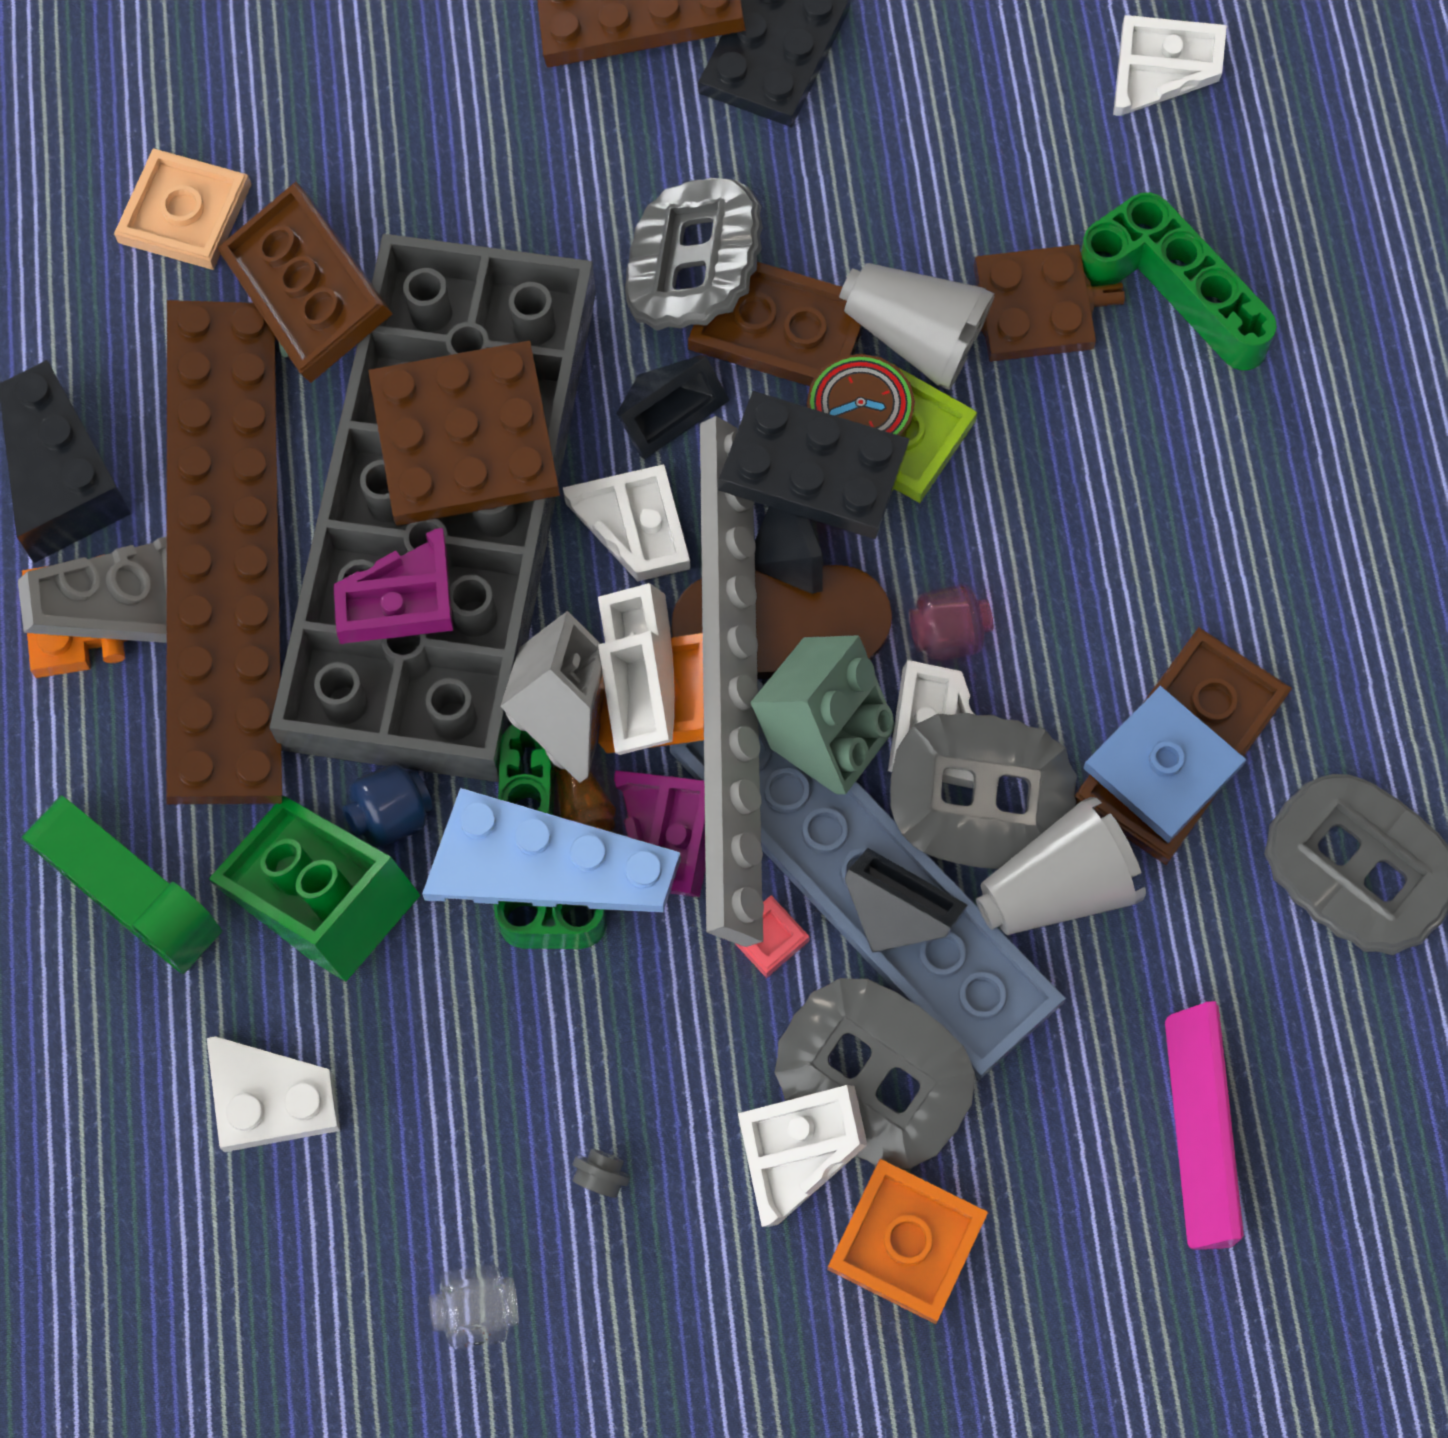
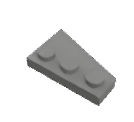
(100, 596)

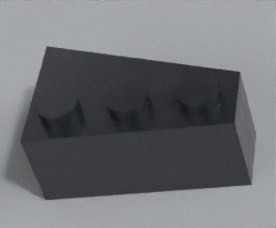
(53, 466)

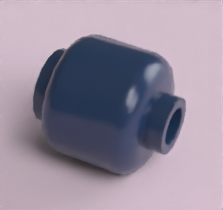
(387, 805)

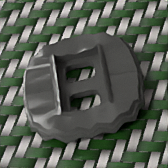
(659, 253)
(988, 749)
(1337, 893)
(898, 1037)

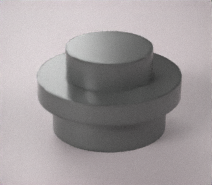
(600, 1173)

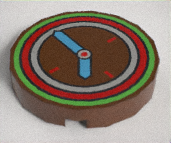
(864, 392)

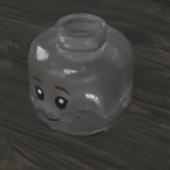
(474, 1307)

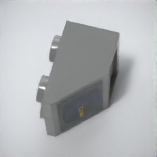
(559, 693)

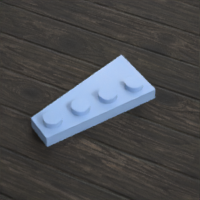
(529, 856)

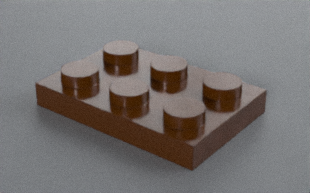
(781, 327)

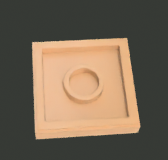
(182, 208)

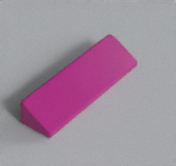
(1203, 1128)

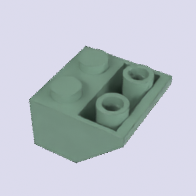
(825, 710)

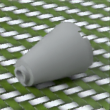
(919, 316)
(1063, 874)

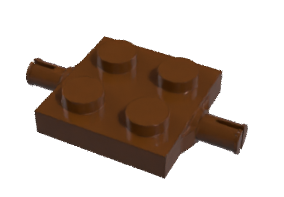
(1040, 302)

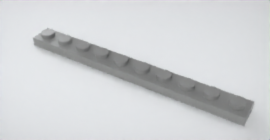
(729, 686)

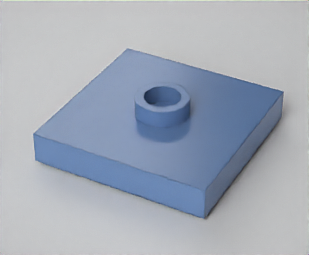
(1164, 764)

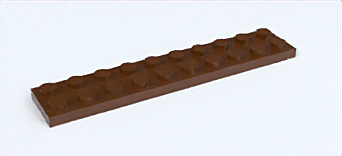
(221, 556)

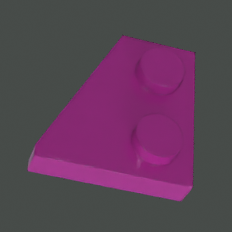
(397, 595)
(671, 816)

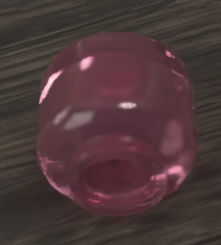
(950, 623)

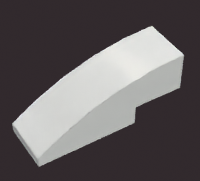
(637, 667)

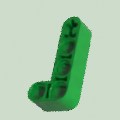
(1235, 329)
(123, 885)
(549, 925)

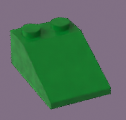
(316, 886)

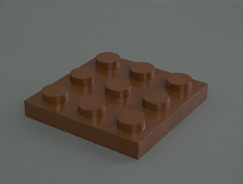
(463, 433)

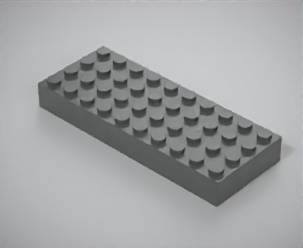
(432, 695)

